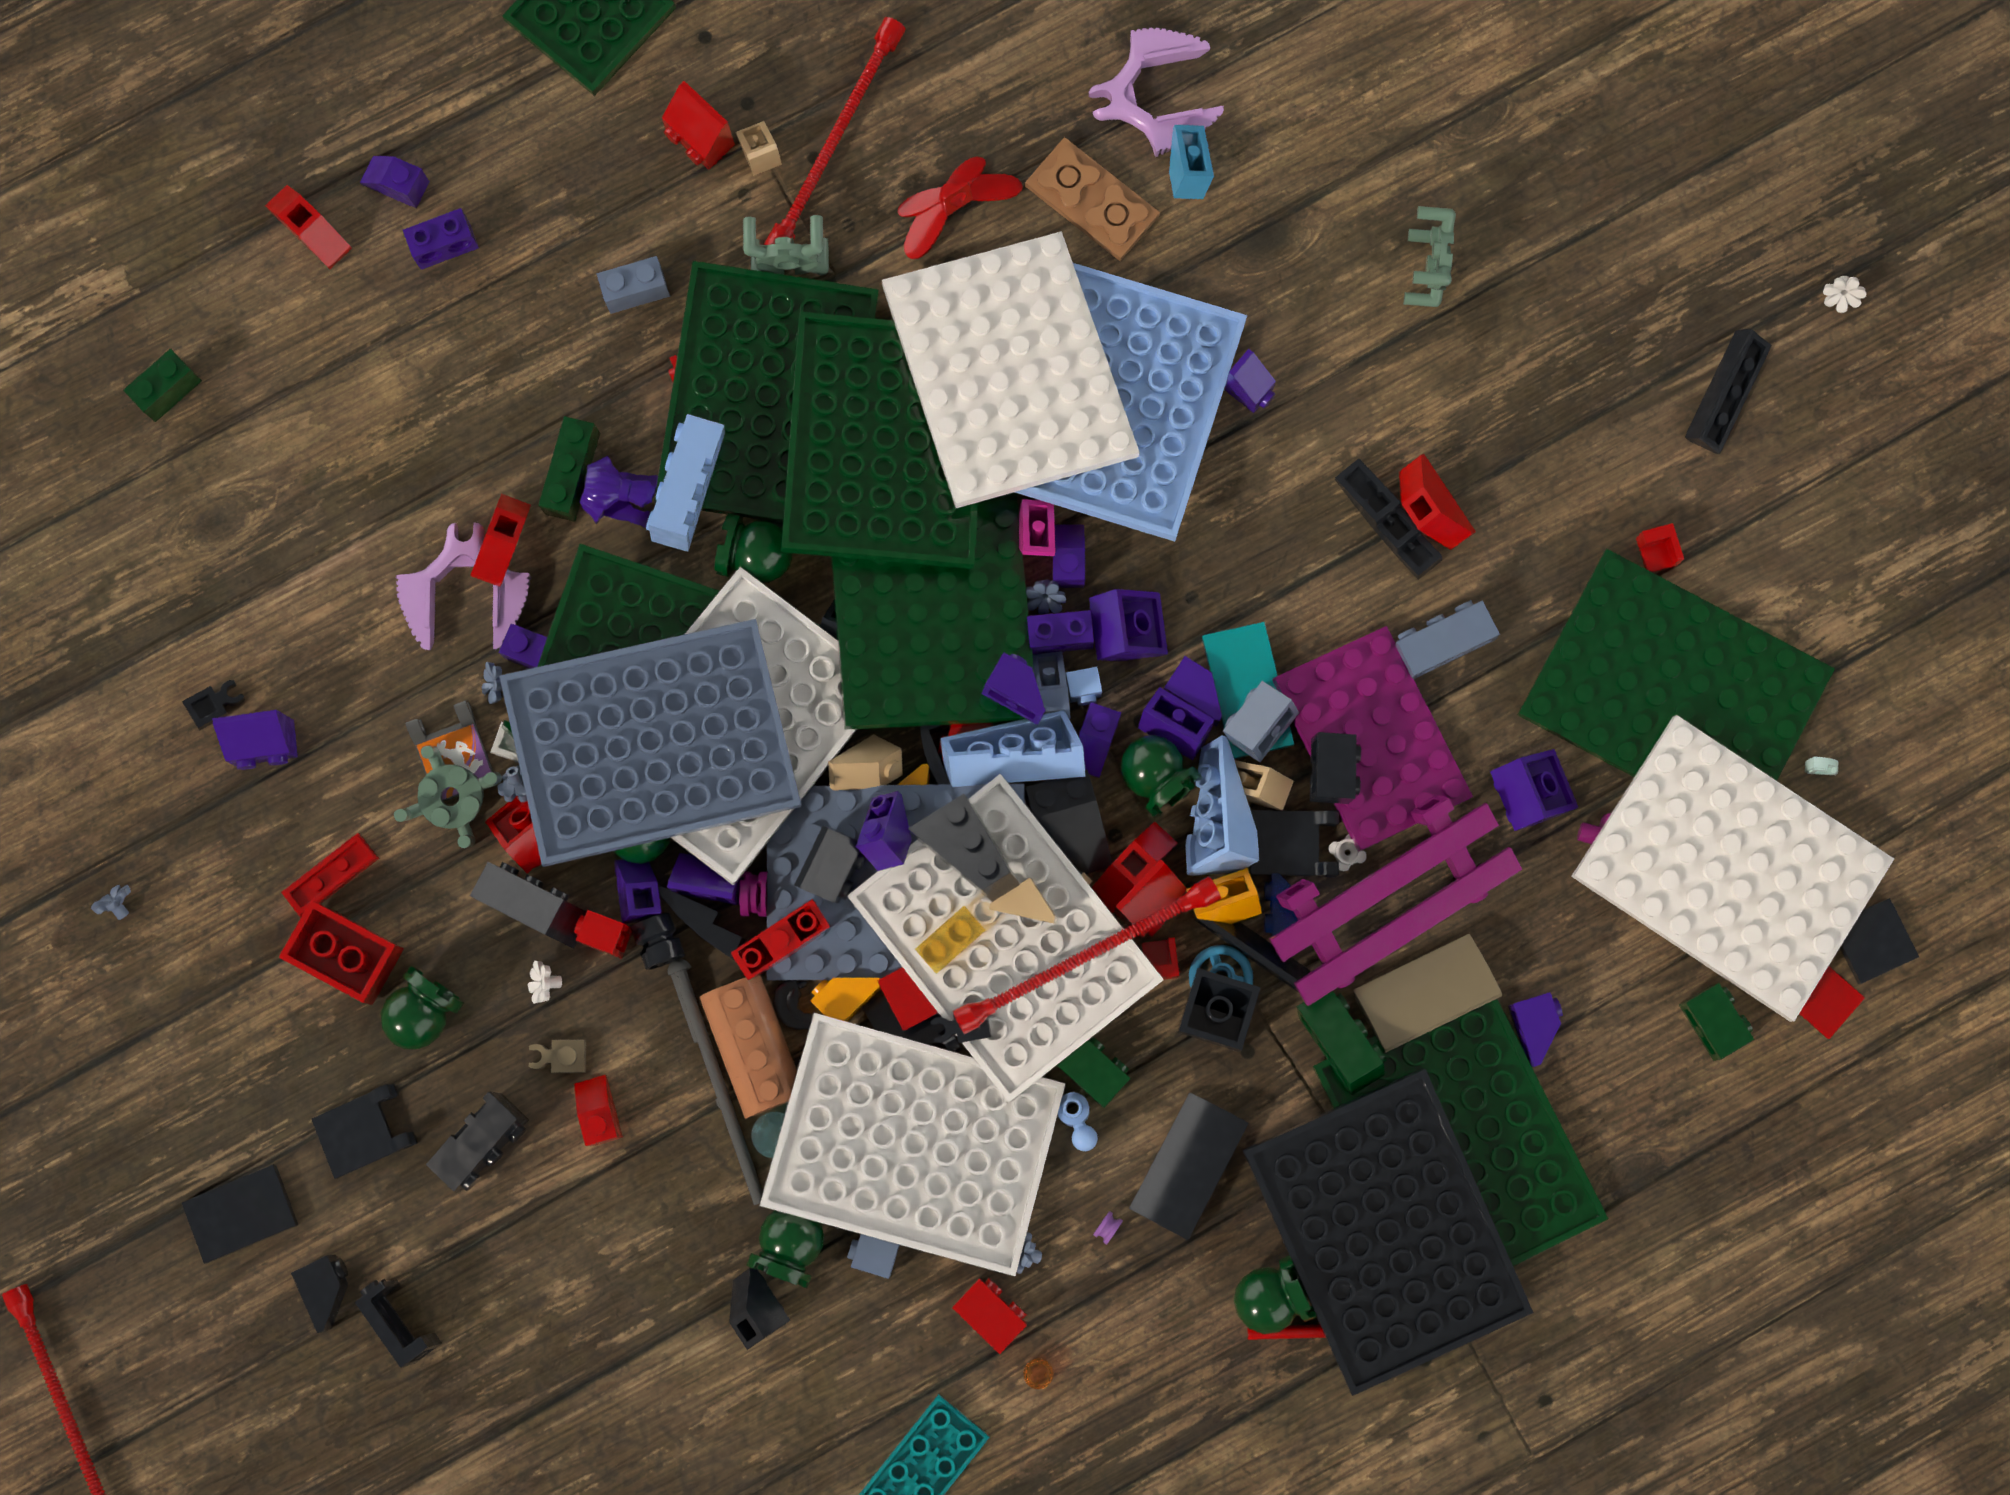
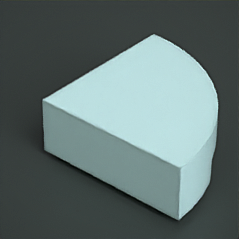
(1821, 766)

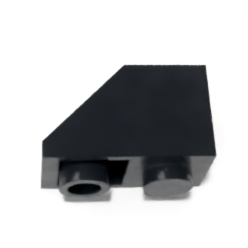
(754, 1308)

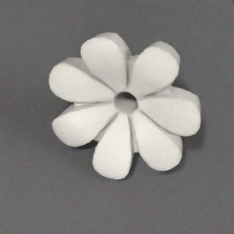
(1844, 292)
(542, 982)

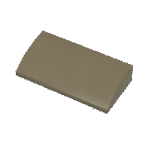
(1427, 993)

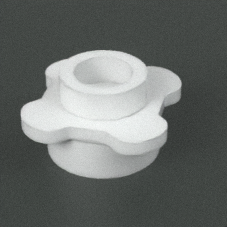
(1345, 861)

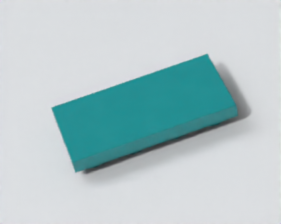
(1238, 664)
(929, 1454)

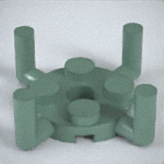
(786, 254)
(1439, 264)
(431, 802)

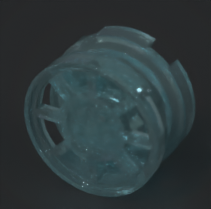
(766, 1132)

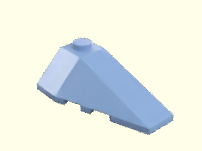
(1223, 825)

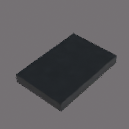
(240, 1214)

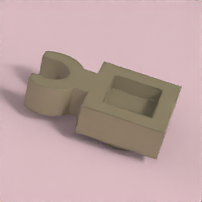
(564, 1057)

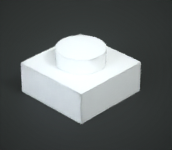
(504, 745)

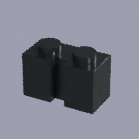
(1334, 768)

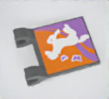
(457, 745)

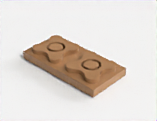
(1092, 199)

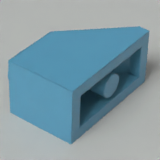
(1190, 162)

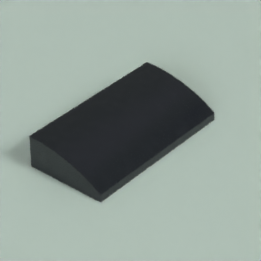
(1188, 1166)

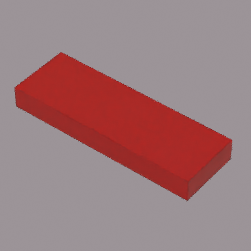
(331, 874)

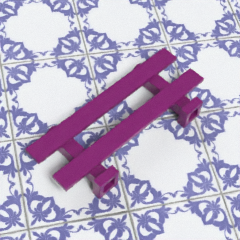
(1447, 844)

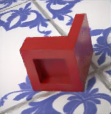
(1660, 548)
(1163, 957)

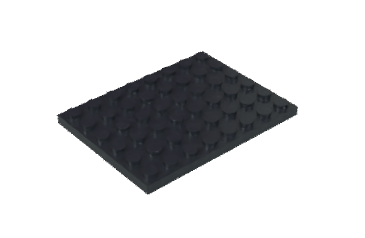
(1388, 1231)

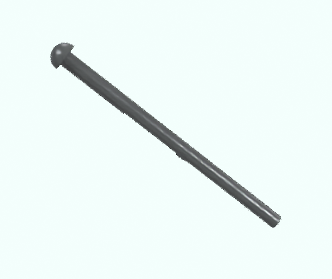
(700, 1035)

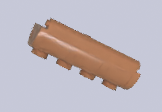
(751, 1044)

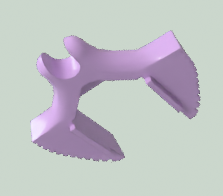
(1151, 49)
(418, 589)

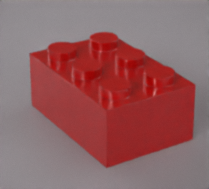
(341, 952)

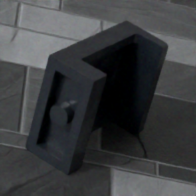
(390, 1326)

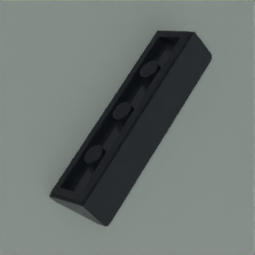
(1728, 390)
(1257, 950)

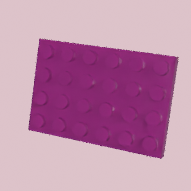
(1403, 753)

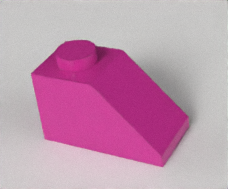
(1036, 528)

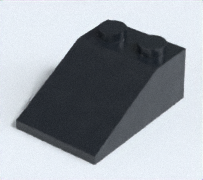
(1073, 820)

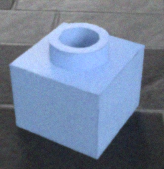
(1084, 686)

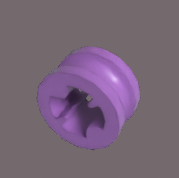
(1108, 1227)

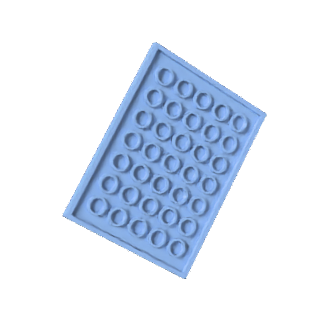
(1170, 374)

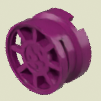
(750, 894)

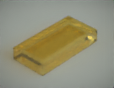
(950, 939)

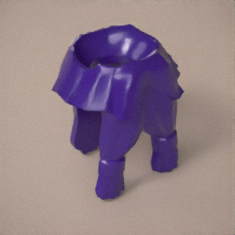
(610, 491)

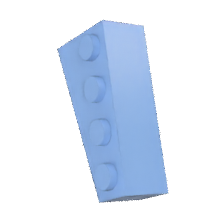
(685, 482)
(1016, 751)

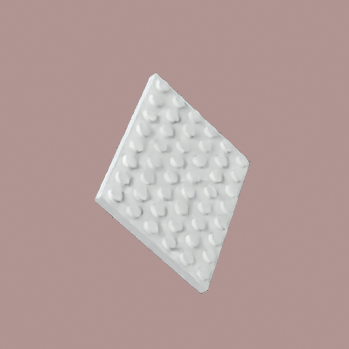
(1009, 369)
(809, 702)
(1733, 868)
(1047, 1023)
(911, 1146)

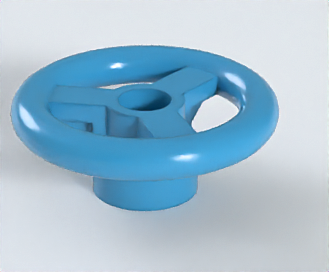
(1213, 953)

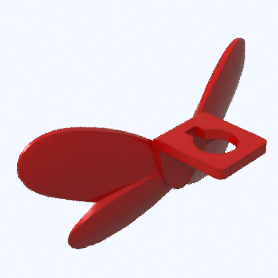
(936, 204)

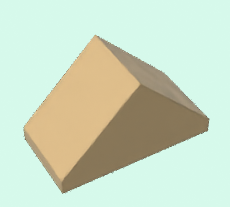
(759, 148)
(1025, 902)

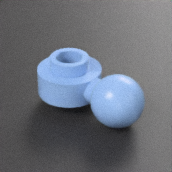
(1084, 1136)

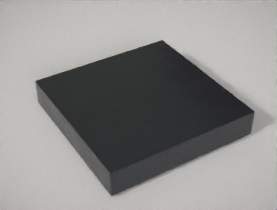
(1877, 942)

